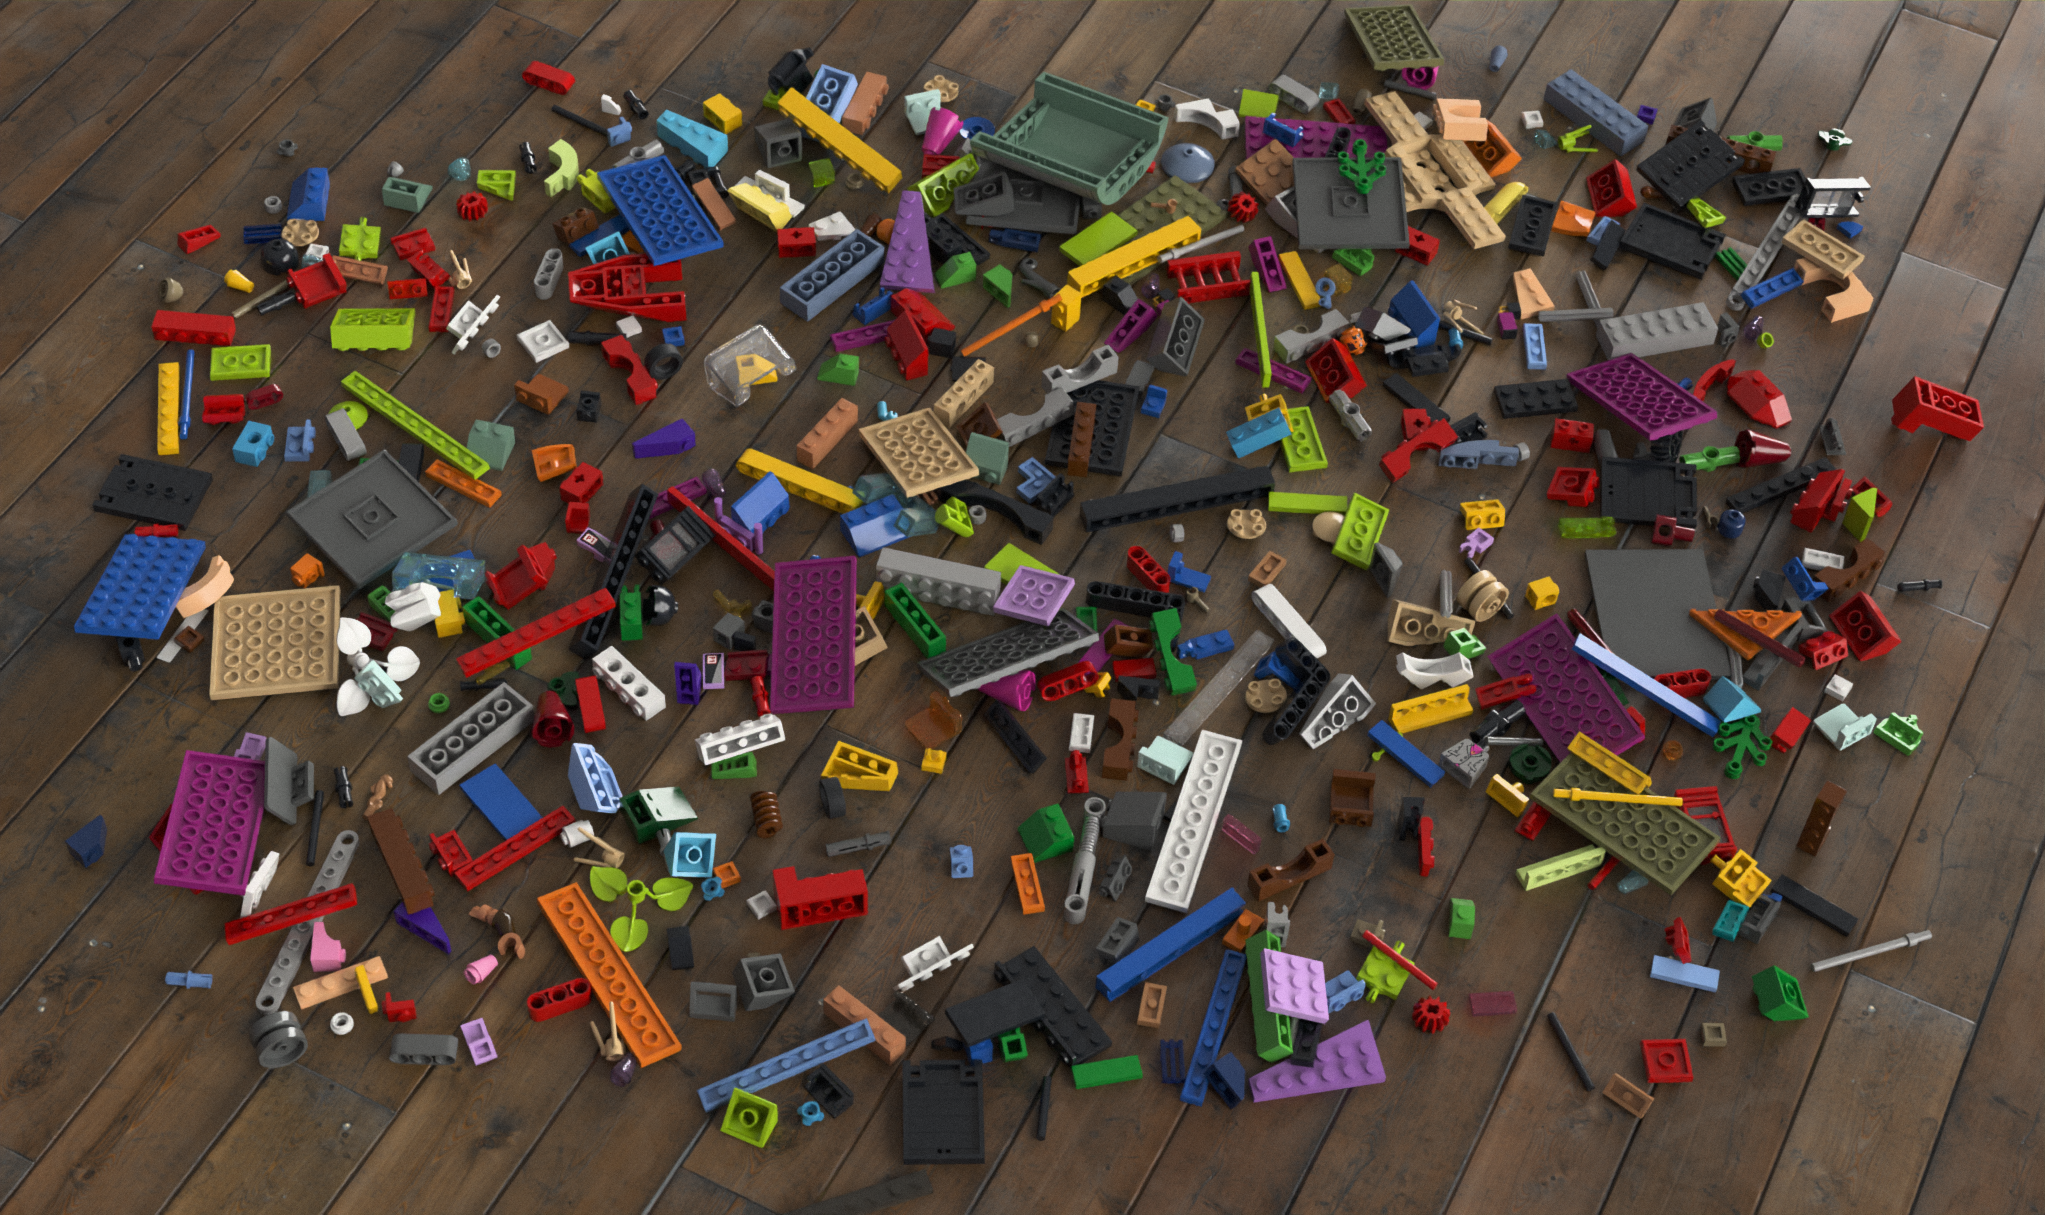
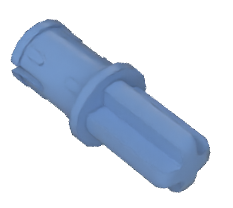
(189, 979)

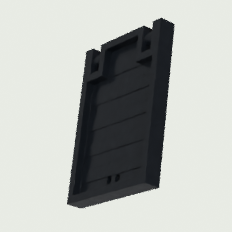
(1689, 165)
(1672, 241)
(1647, 489)
(153, 492)
(943, 1113)

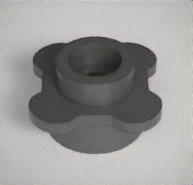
(1164, 102)
(287, 148)

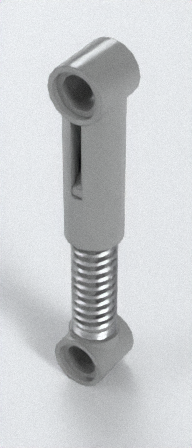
(1084, 862)

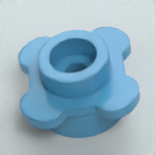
(708, 884)
(813, 1107)

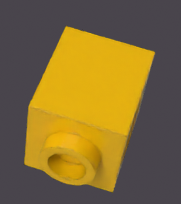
(1542, 593)

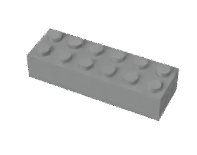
(1657, 331)
(940, 580)
(471, 738)

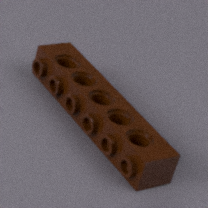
(1756, 158)

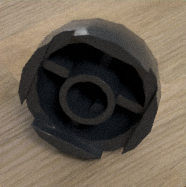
(279, 257)
(659, 606)

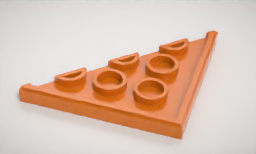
(1770, 623)

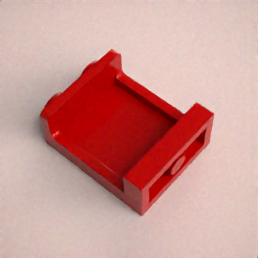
(317, 282)
(516, 579)

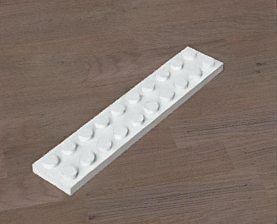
(1193, 821)

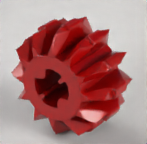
(472, 206)
(1243, 207)
(1431, 1014)

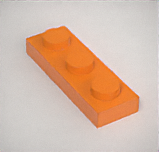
(1027, 883)

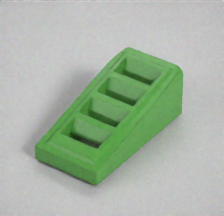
(377, 599)
(742, 772)

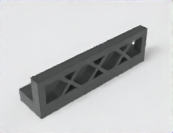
(1767, 661)

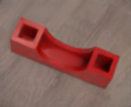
(620, 354)
(1437, 437)

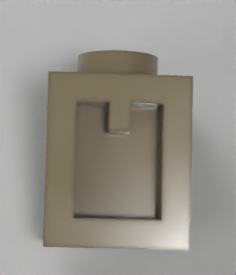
(1361, 927)

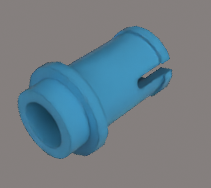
(1455, 338)
(1281, 822)

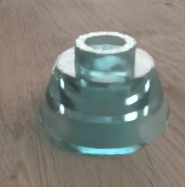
(460, 169)

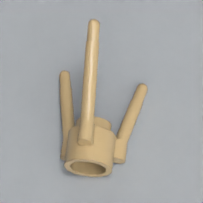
(460, 278)
(1453, 311)
(611, 856)
(614, 1048)

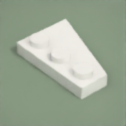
(258, 883)

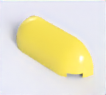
(1505, 200)

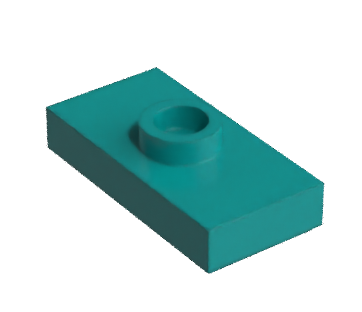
(1730, 920)

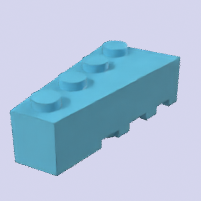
(692, 138)

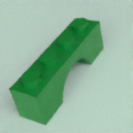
(1179, 676)

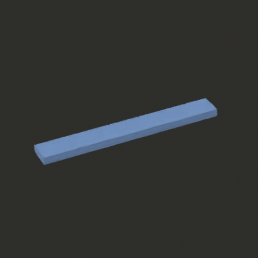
(787, 1064)

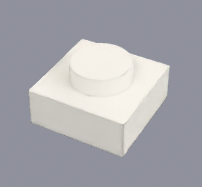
(1838, 687)

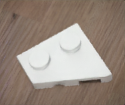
(832, 227)

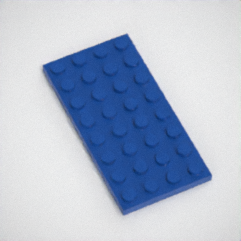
(659, 210)
(140, 587)

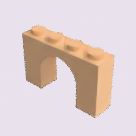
(1460, 119)
(1842, 305)

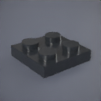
(1389, 347)

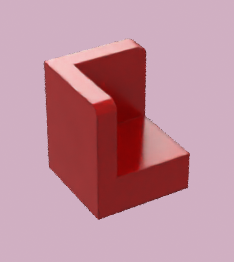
(577, 517)

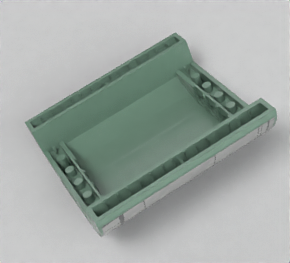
(1077, 140)

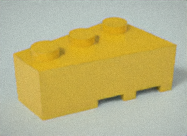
(860, 769)

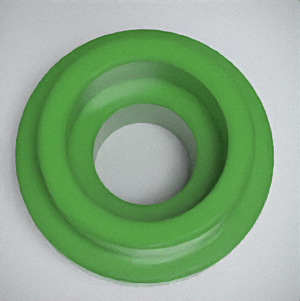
(436, 699)

